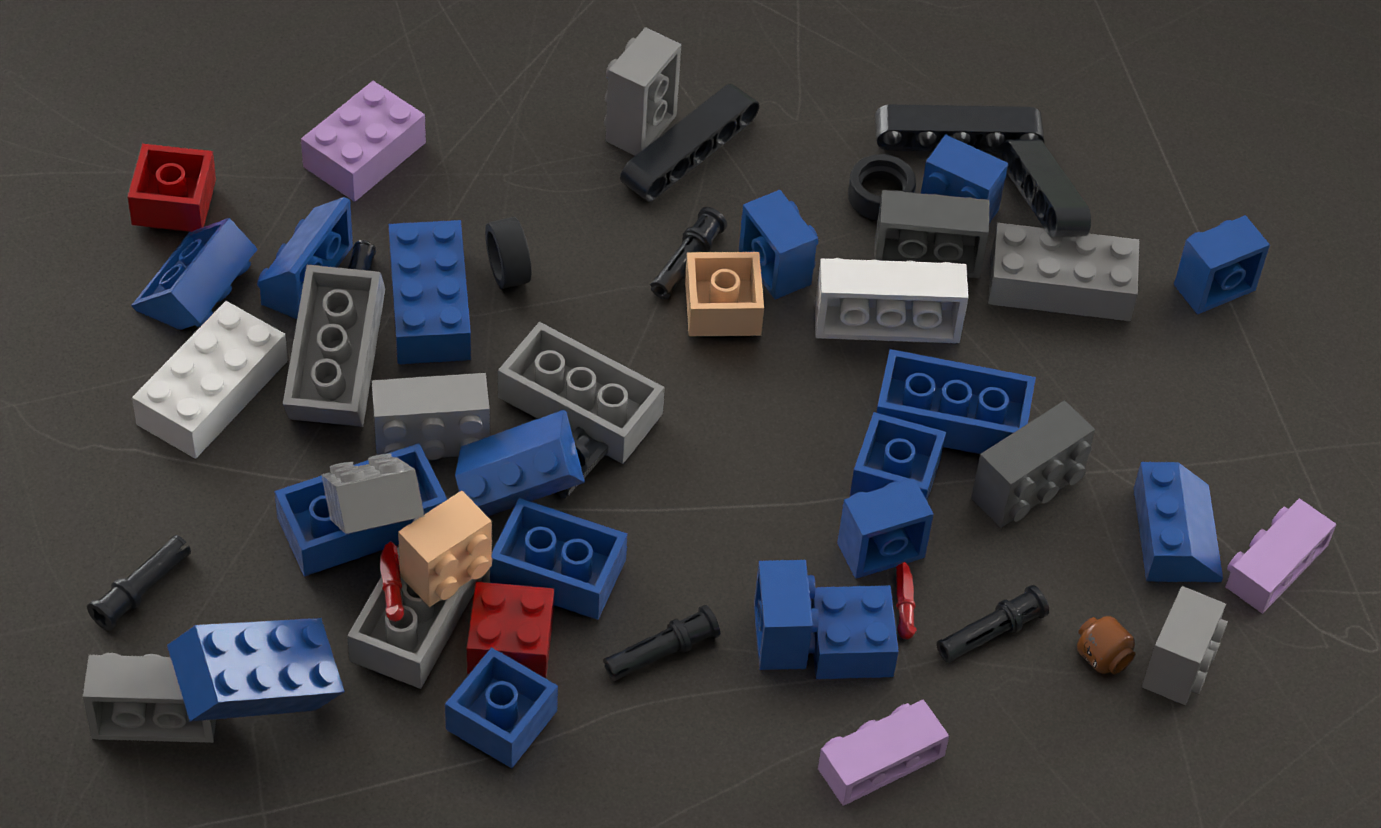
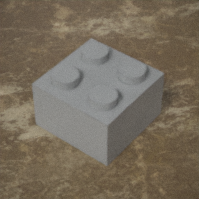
(1186, 646)

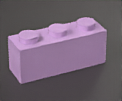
(1279, 554)
(882, 751)

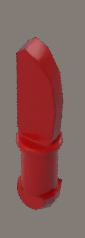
(391, 582)
(905, 602)

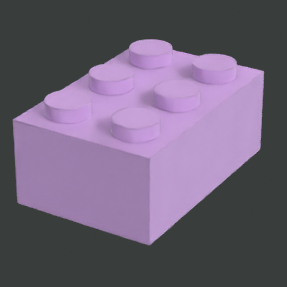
(363, 140)

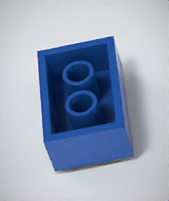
(559, 553)

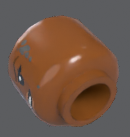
(1106, 645)

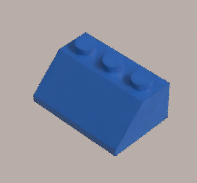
(317, 240)
(197, 275)
(520, 464)
(1176, 525)

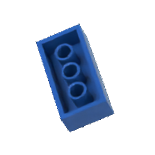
(429, 292)
(964, 400)
(321, 543)
(255, 668)

